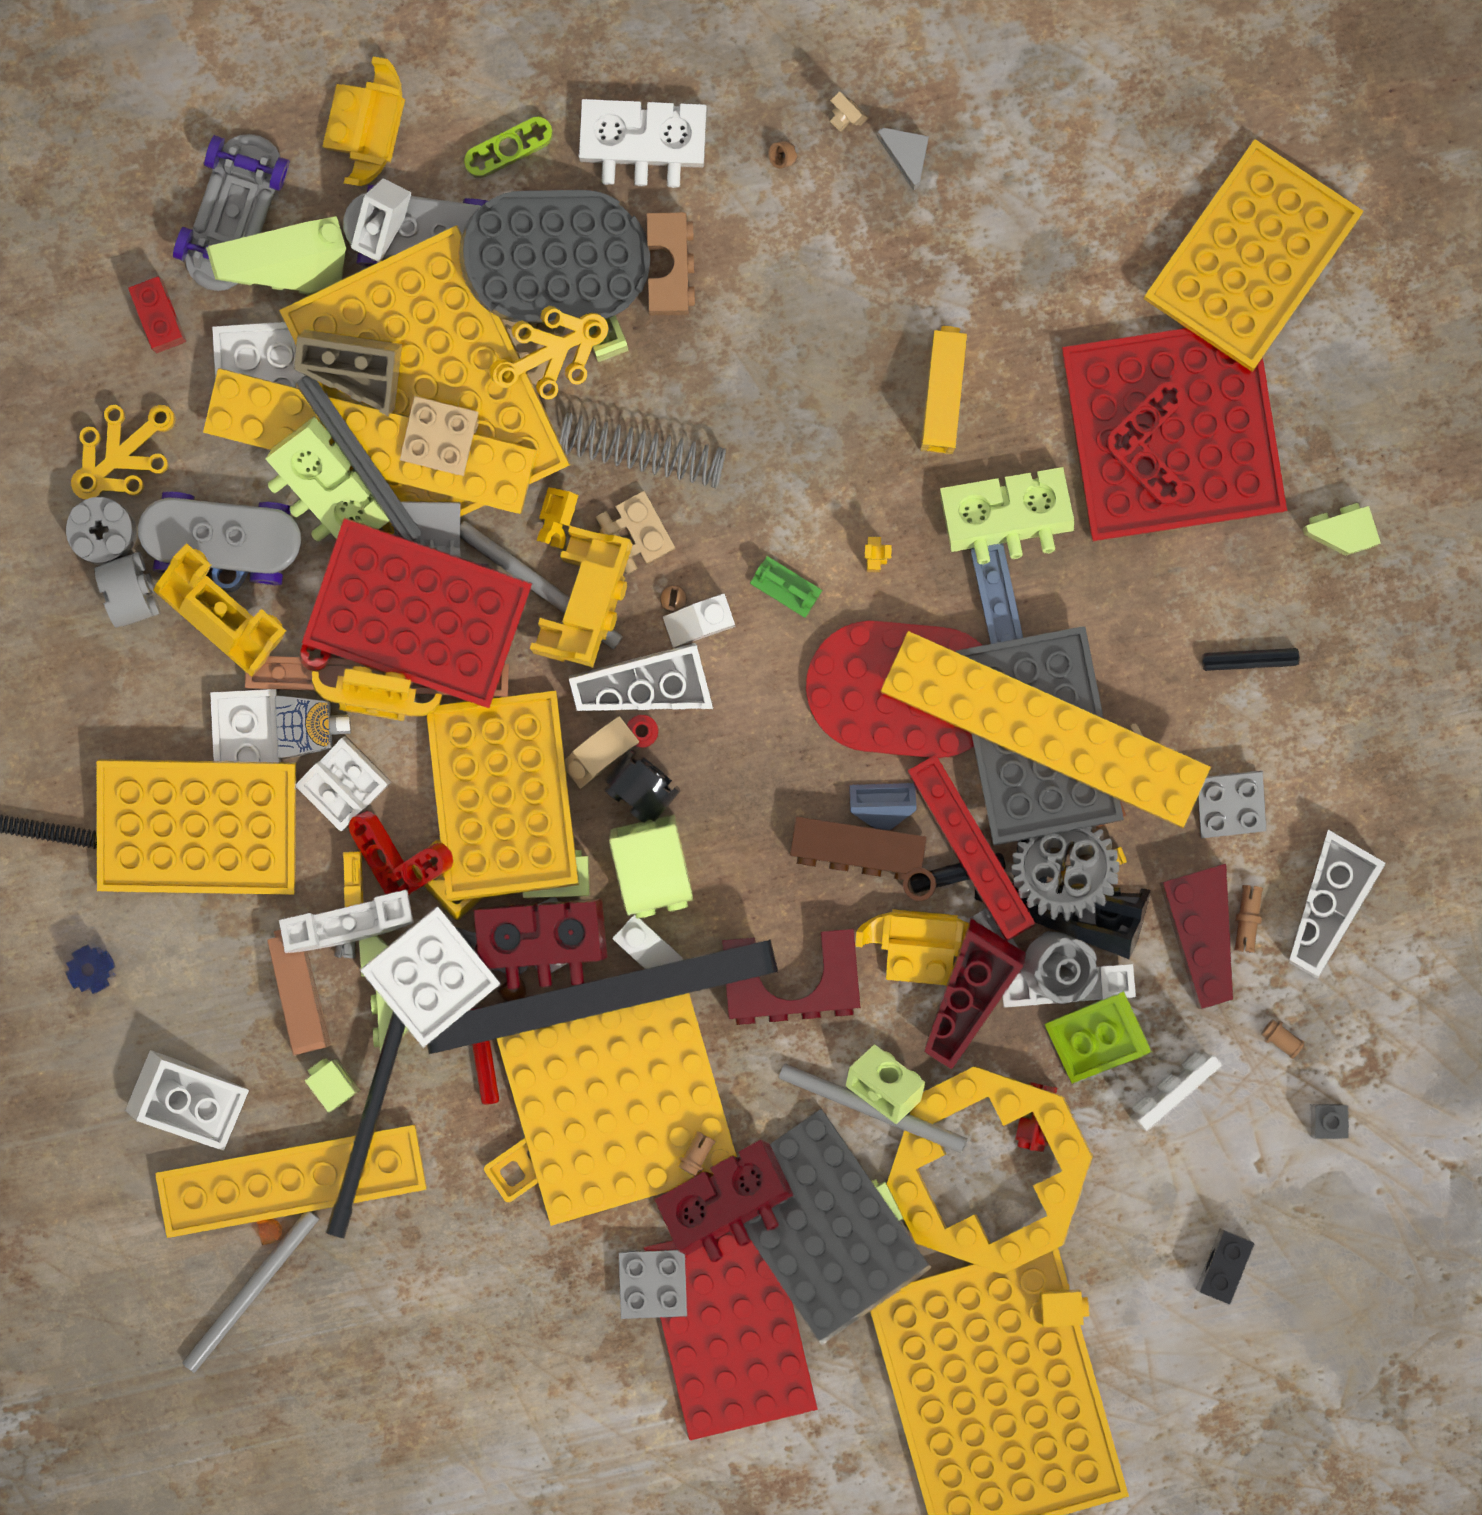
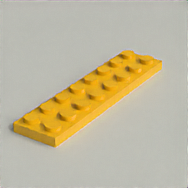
(286, 1182)

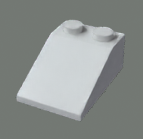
(186, 1101)

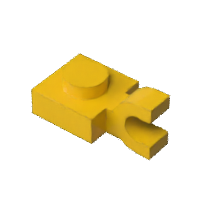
(556, 511)
(876, 554)

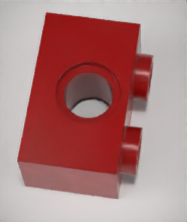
(157, 314)

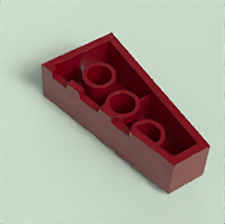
(1201, 926)
(975, 986)

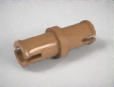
(1248, 919)

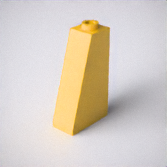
(944, 391)

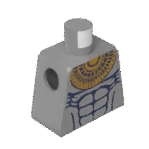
(306, 726)

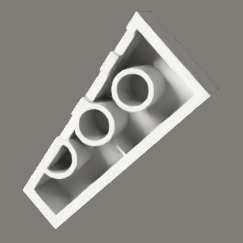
(1336, 894)

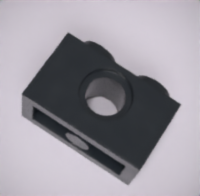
(1225, 1266)

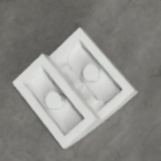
(342, 783)

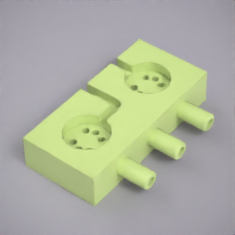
(322, 481)
(1022, 509)

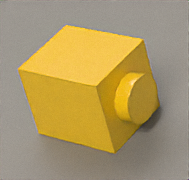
(1063, 1308)

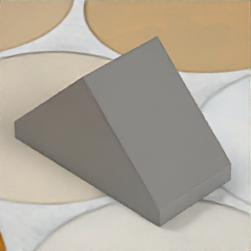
(906, 151)

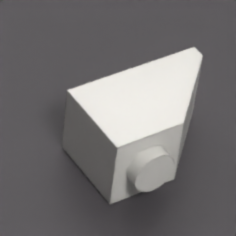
(380, 219)
(699, 620)
(645, 944)

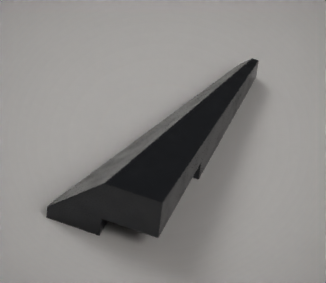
(1111, 927)

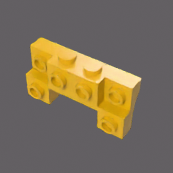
(592, 600)
(215, 613)

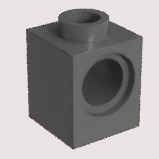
(1329, 1121)

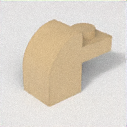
(600, 752)

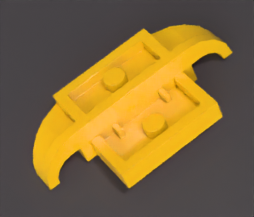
(366, 122)
(375, 694)
(917, 943)

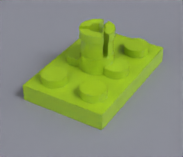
(1097, 1037)

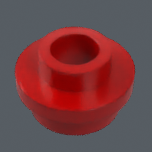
(652, 730)

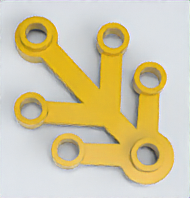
(554, 350)
(119, 455)

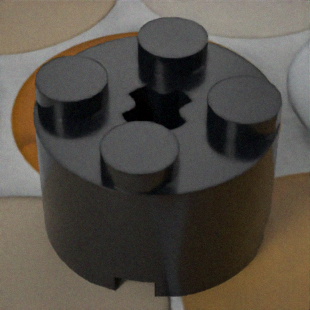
(641, 786)

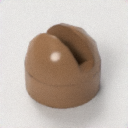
(775, 154)
(680, 598)

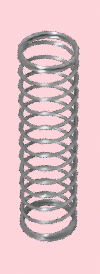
(718, 458)

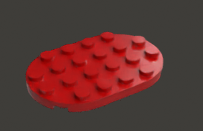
(848, 700)

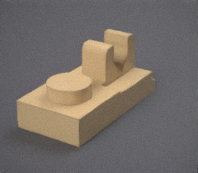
(846, 112)

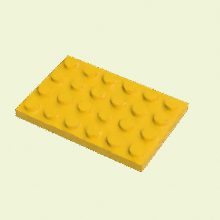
(1253, 255)
(502, 796)
(196, 826)

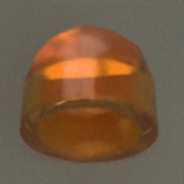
(269, 1231)

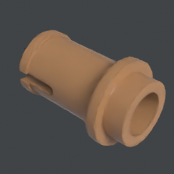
(1282, 1038)
(695, 1155)

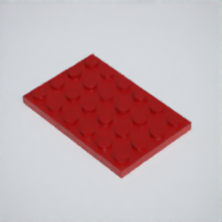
(416, 612)
(738, 1346)

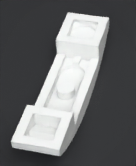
(346, 924)
(1110, 982)

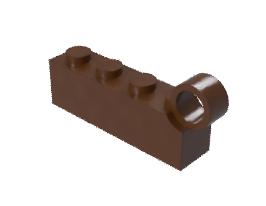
(861, 847)

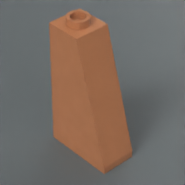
(298, 998)

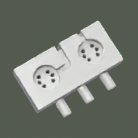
(656, 136)

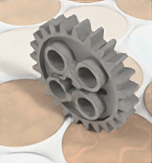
(1095, 873)

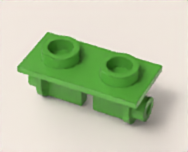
(786, 586)

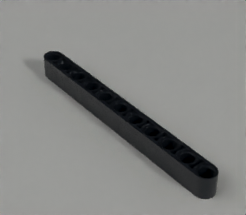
(607, 995)

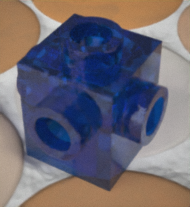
(103, 969)

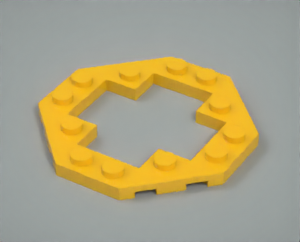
(1057, 1193)

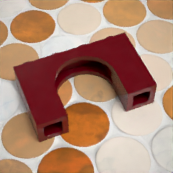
(836, 990)

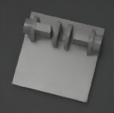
(438, 524)
(1232, 804)
(652, 1284)

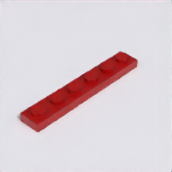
(971, 848)

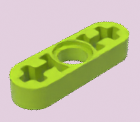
(533, 142)

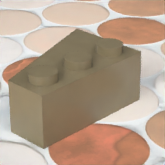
(353, 365)

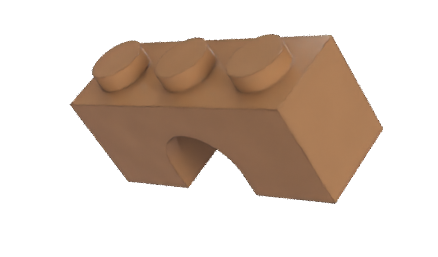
(670, 234)

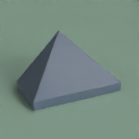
(883, 804)

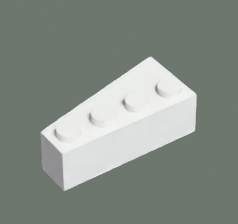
(645, 683)

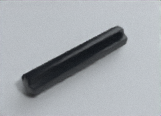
(1250, 659)
(944, 876)

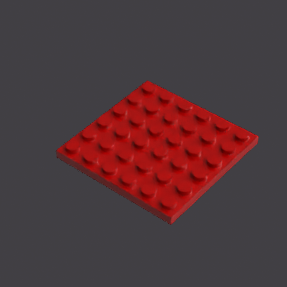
(1214, 442)

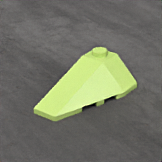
(292, 257)

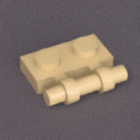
(643, 525)

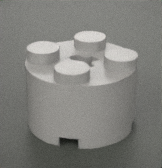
(86, 519)
(127, 590)
(1055, 951)

